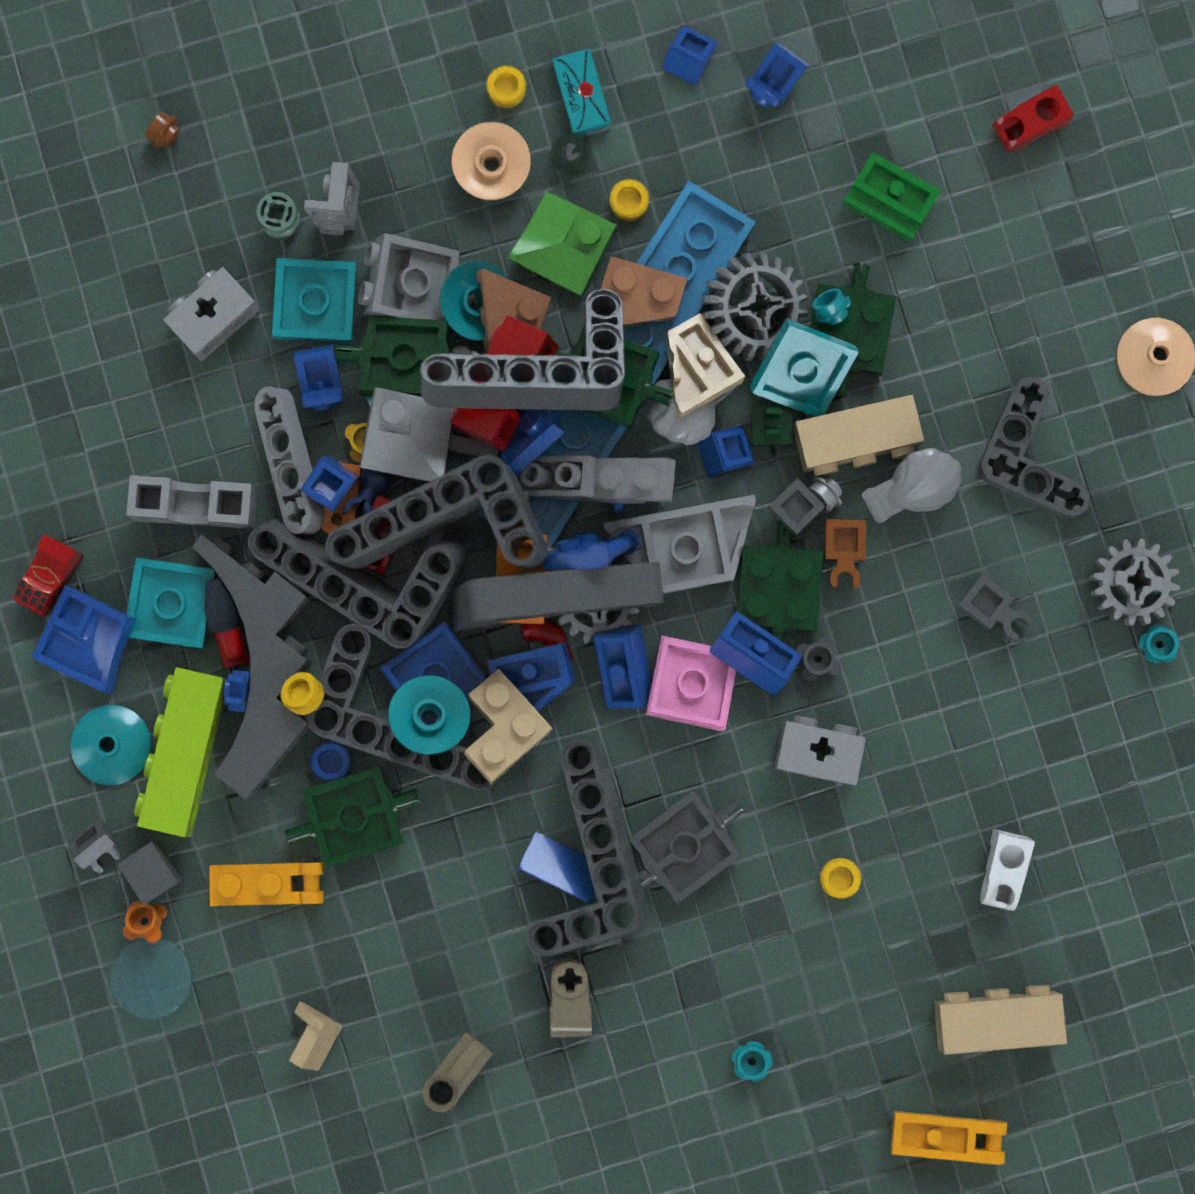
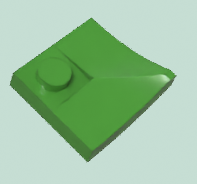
(564, 244)

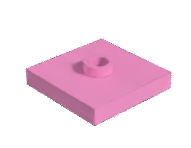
(690, 685)

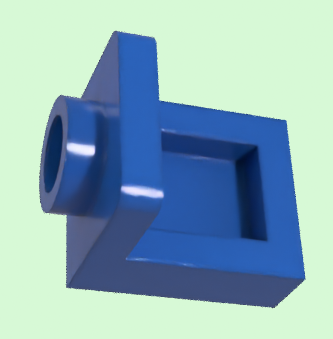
(776, 76)
(319, 377)

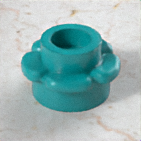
(831, 306)
(1167, 637)
(753, 1072)

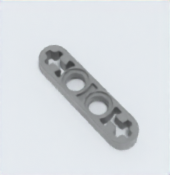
(284, 462)

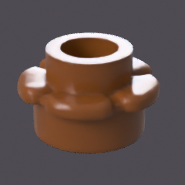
(163, 130)

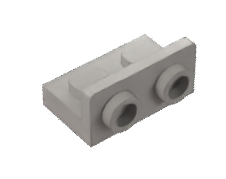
(341, 209)

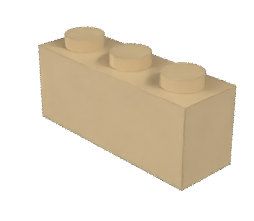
(858, 435)
(1000, 1020)

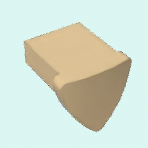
(316, 1038)

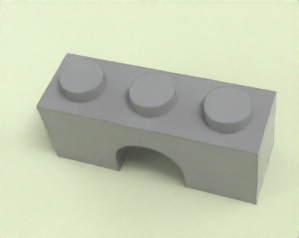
(192, 504)

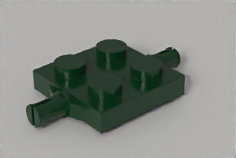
(865, 325)
(395, 352)
(637, 383)
(781, 586)
(352, 817)

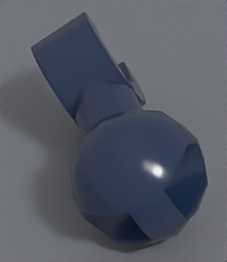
(372, 484)

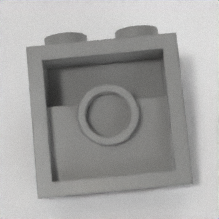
(405, 278)

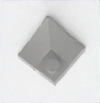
(406, 436)

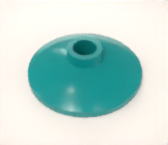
(454, 295)
(429, 696)
(131, 745)

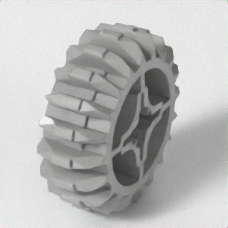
(751, 292)

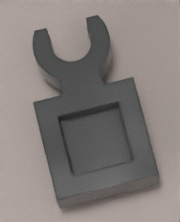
(989, 605)

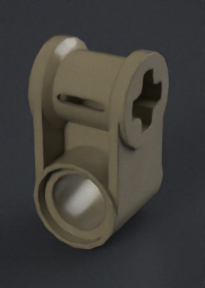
(570, 1005)

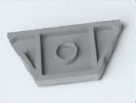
(692, 543)

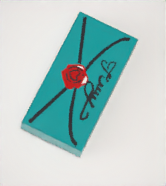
(581, 92)

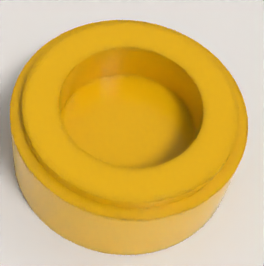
(506, 86)
(629, 200)
(302, 693)
(840, 878)

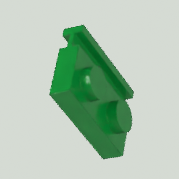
(891, 197)

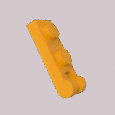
(264, 884)
(947, 1137)

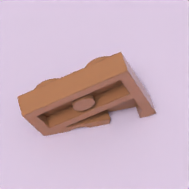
(644, 292)
(507, 298)

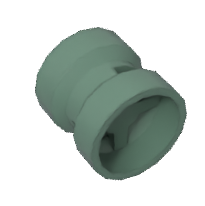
(283, 223)

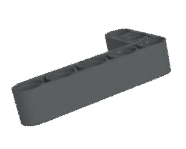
(540, 372)
(443, 513)
(361, 584)
(557, 593)
(350, 718)
(599, 860)

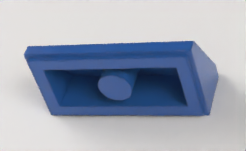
(755, 653)
(623, 666)
(558, 867)

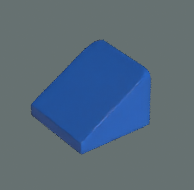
(689, 55)
(725, 451)
(329, 483)

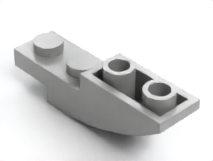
(599, 479)

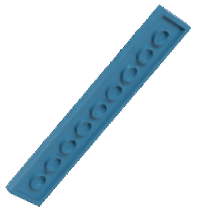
(689, 243)

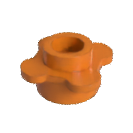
(134, 917)

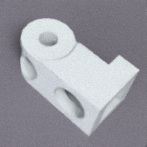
(1006, 869)

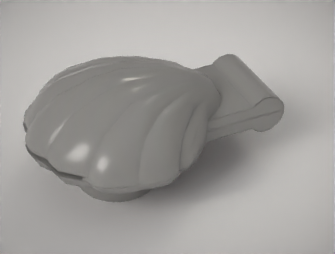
(688, 429)
(919, 484)

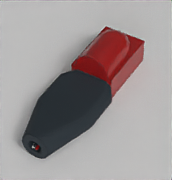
(224, 622)

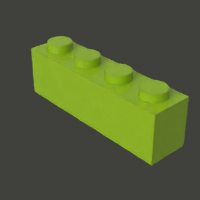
(182, 752)

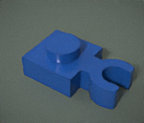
(237, 691)

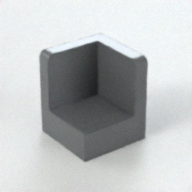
(150, 872)

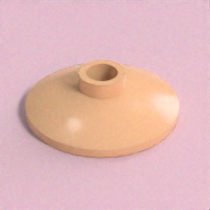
(486, 143)
(1142, 369)

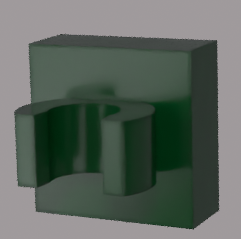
(771, 426)

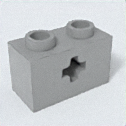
(198, 330)
(795, 754)

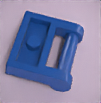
(591, 552)

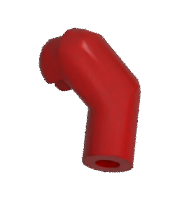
(546, 633)

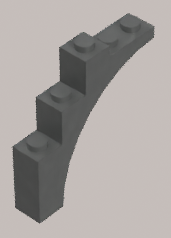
(267, 612)

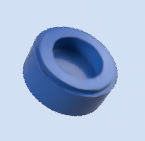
(330, 761)

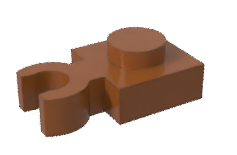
(844, 544)

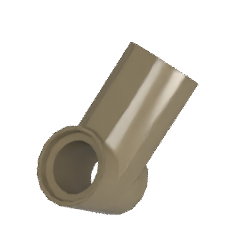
(458, 1070)

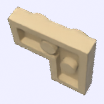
(514, 730)

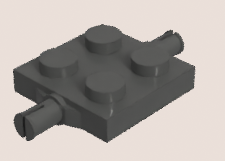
(686, 846)

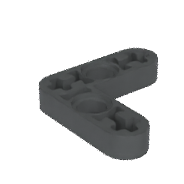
(1013, 455)

